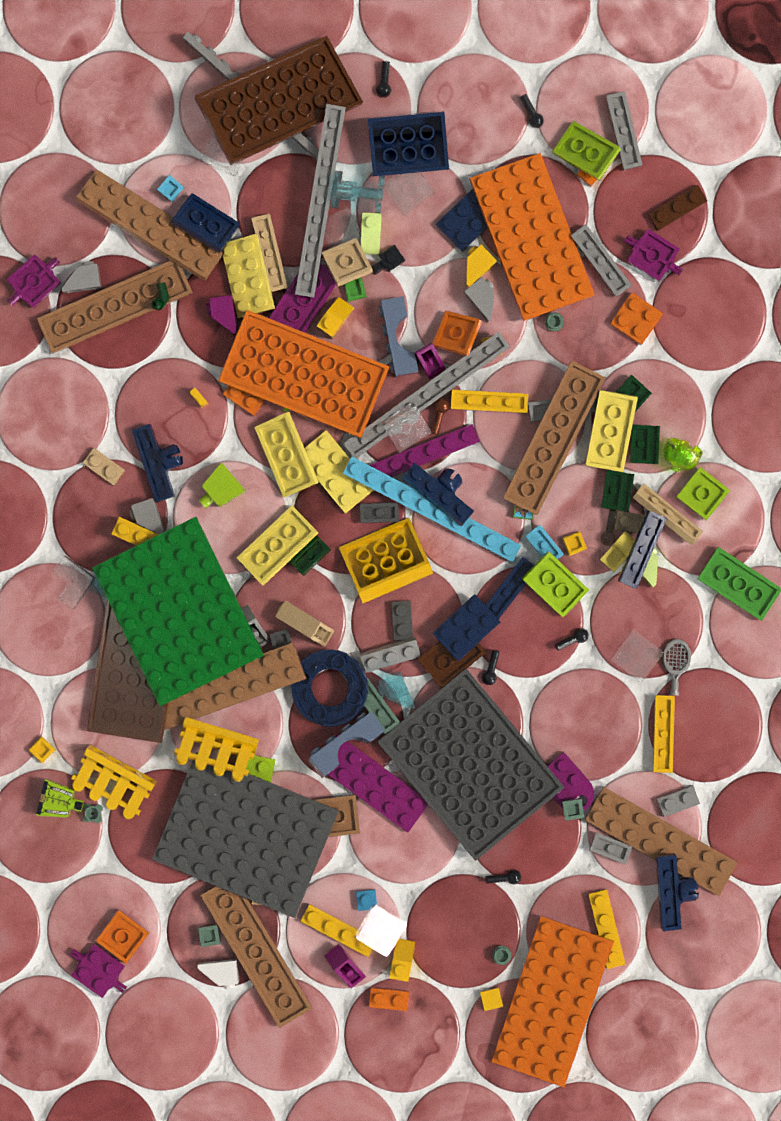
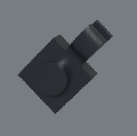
(389, 259)

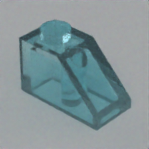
(396, 690)

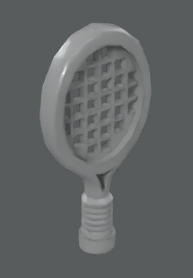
(675, 684)

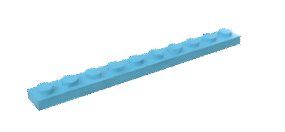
(414, 500)

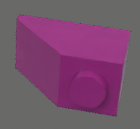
(223, 312)
(344, 966)

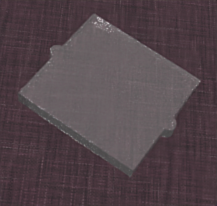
(340, 228)

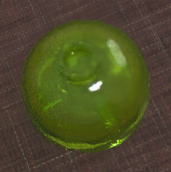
(681, 455)

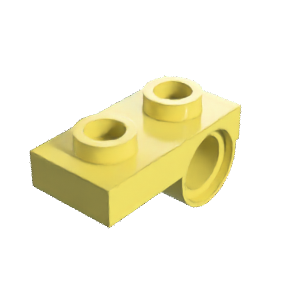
(618, 552)

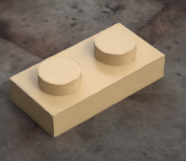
(104, 466)

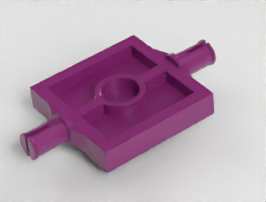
(653, 255)
(33, 281)
(98, 970)

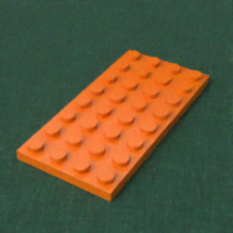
(531, 237)
(304, 373)
(552, 1001)

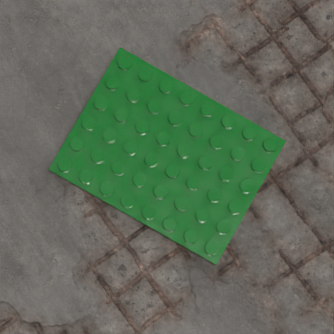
(178, 611)

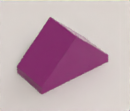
(430, 360)

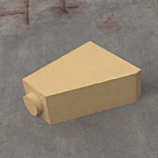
(304, 623)

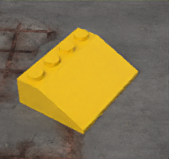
(386, 560)

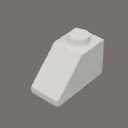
(221, 972)

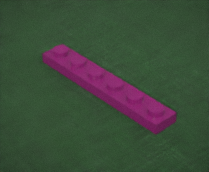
(428, 451)

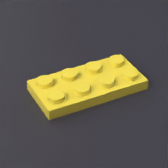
(247, 276)
(611, 430)
(286, 454)
(328, 465)
(277, 545)

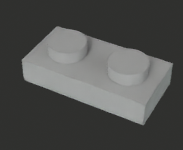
(678, 801)
(610, 848)

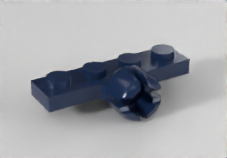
(157, 461)
(440, 491)
(672, 891)

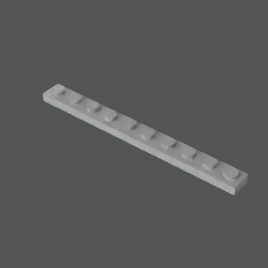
(222, 67)
(320, 200)
(432, 391)

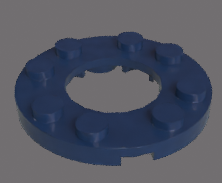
(357, 691)

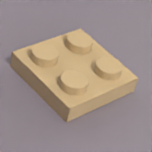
(346, 262)

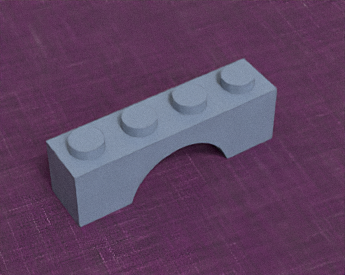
(394, 312)
(365, 730)

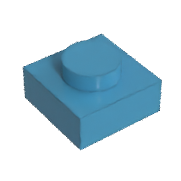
(366, 899)

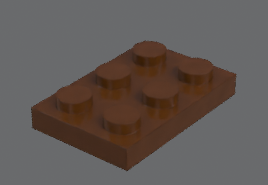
(444, 665)

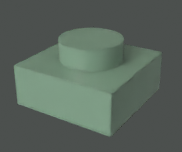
(573, 809)
(209, 935)

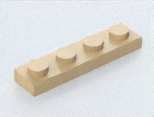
(264, 229)
(675, 520)

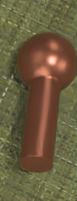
(442, 406)

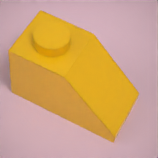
(478, 264)
(335, 317)
(402, 960)

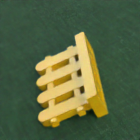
(219, 738)
(127, 774)

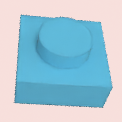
(170, 188)

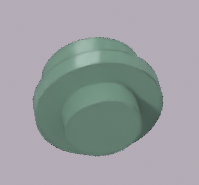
(554, 321)
(501, 955)

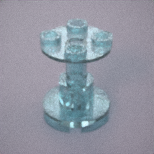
(349, 191)

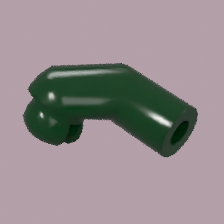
(162, 299)

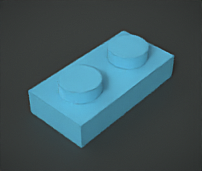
(542, 542)

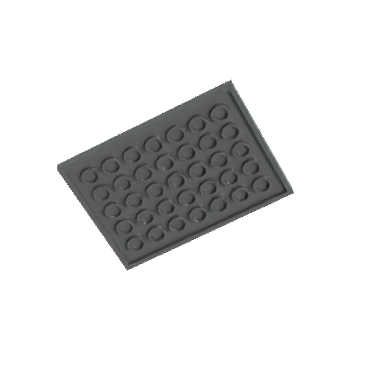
(470, 764)
(246, 837)

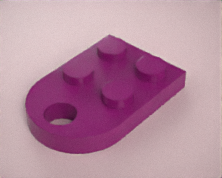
(572, 779)

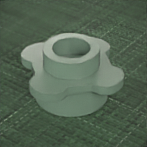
(90, 808)

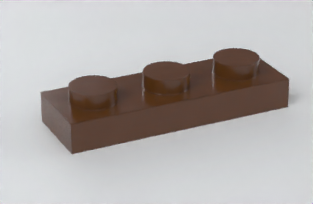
(677, 207)

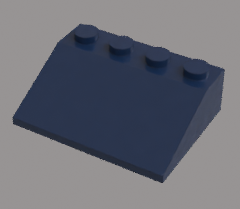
(408, 143)

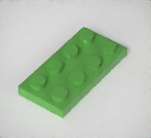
(739, 583)

